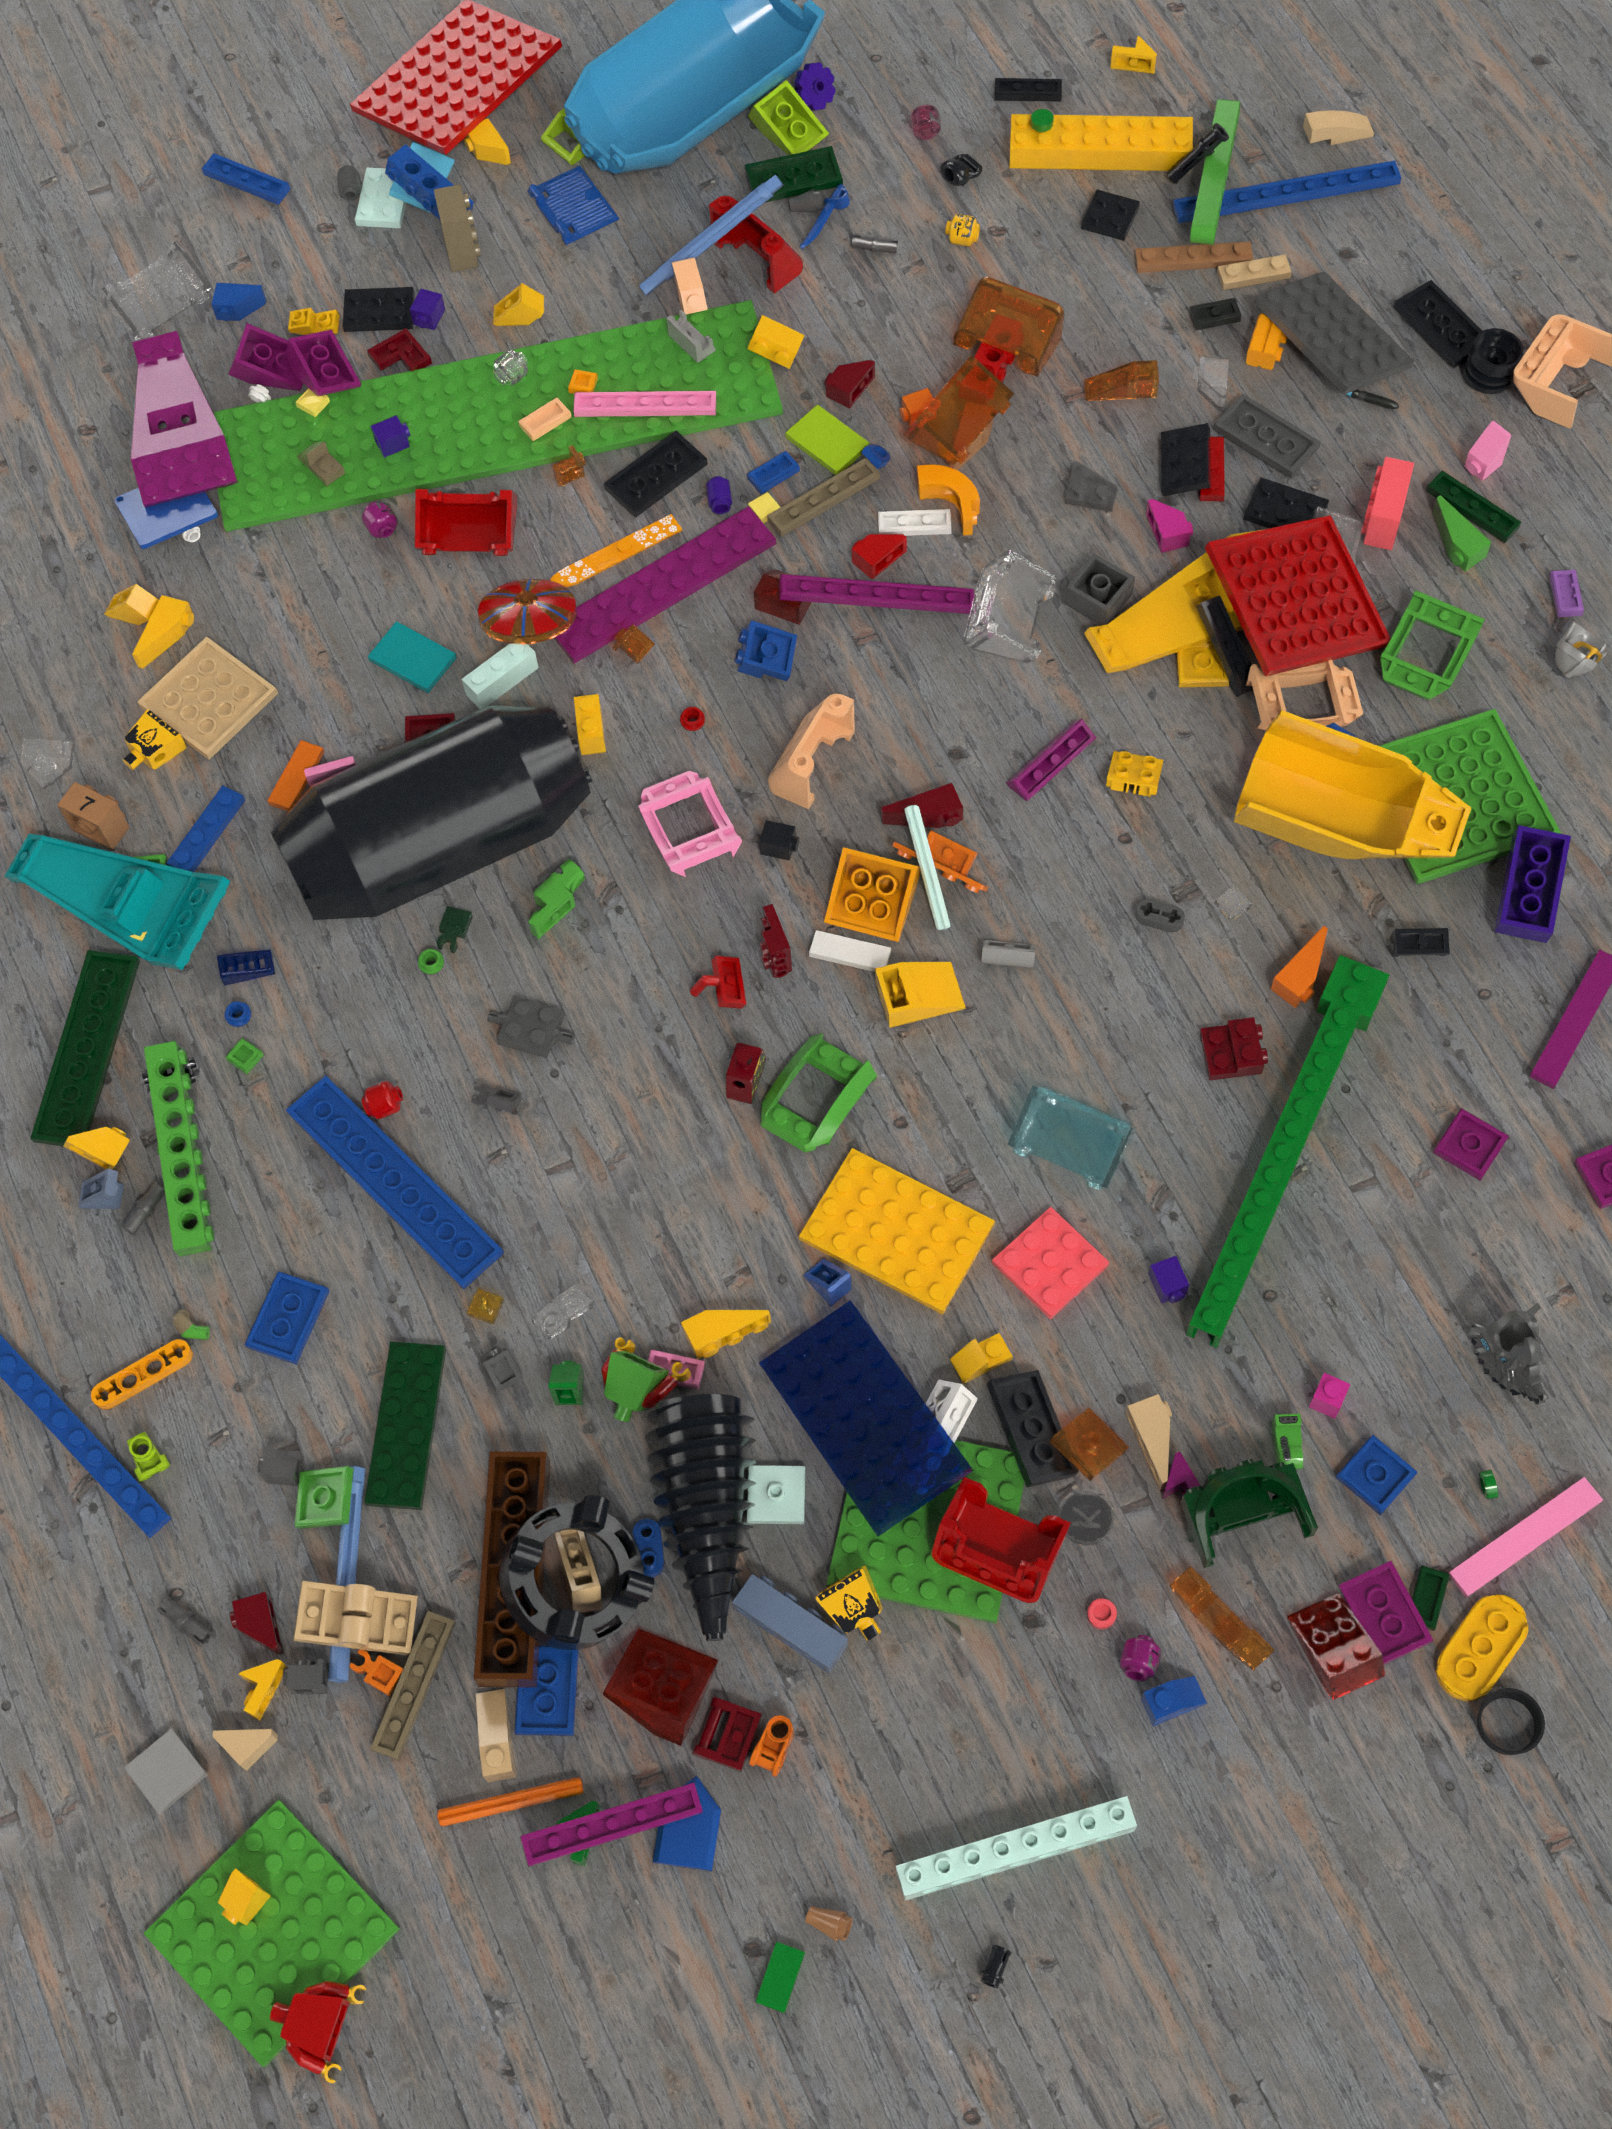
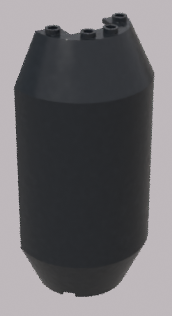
(432, 811)

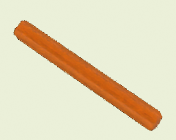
(510, 1801)

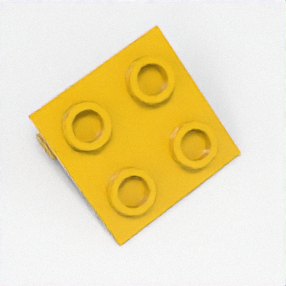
(1134, 770)

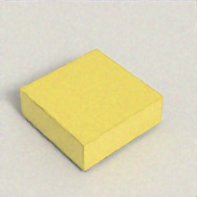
(763, 506)

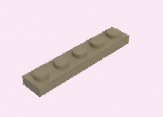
(823, 497)
(413, 1686)

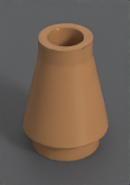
(830, 1922)

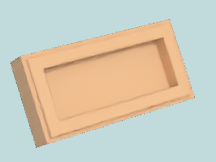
(544, 419)

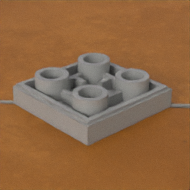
(165, 1771)

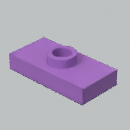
(1566, 593)

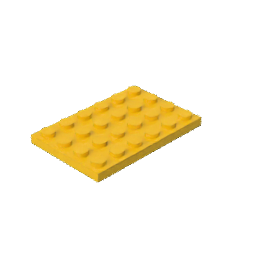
(897, 1231)

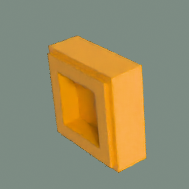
(582, 381)

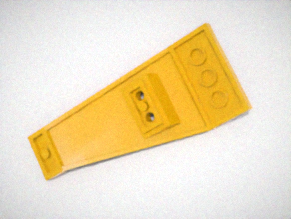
(1161, 620)

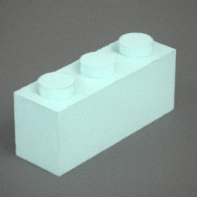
(499, 674)

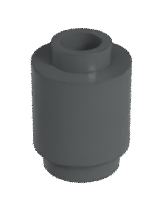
(348, 183)

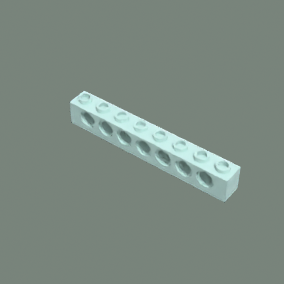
(1016, 1848)

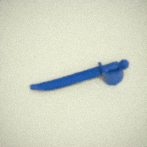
(838, 200)

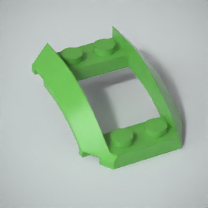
(1442, 617)
(836, 1065)

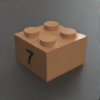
(93, 815)

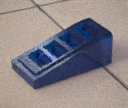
(234, 959)

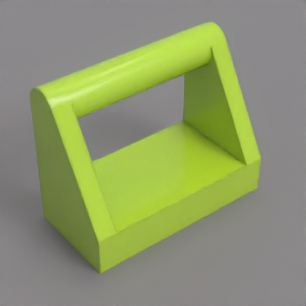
(556, 127)

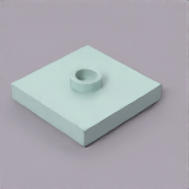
(777, 1495)

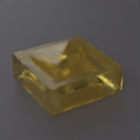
(485, 1306)

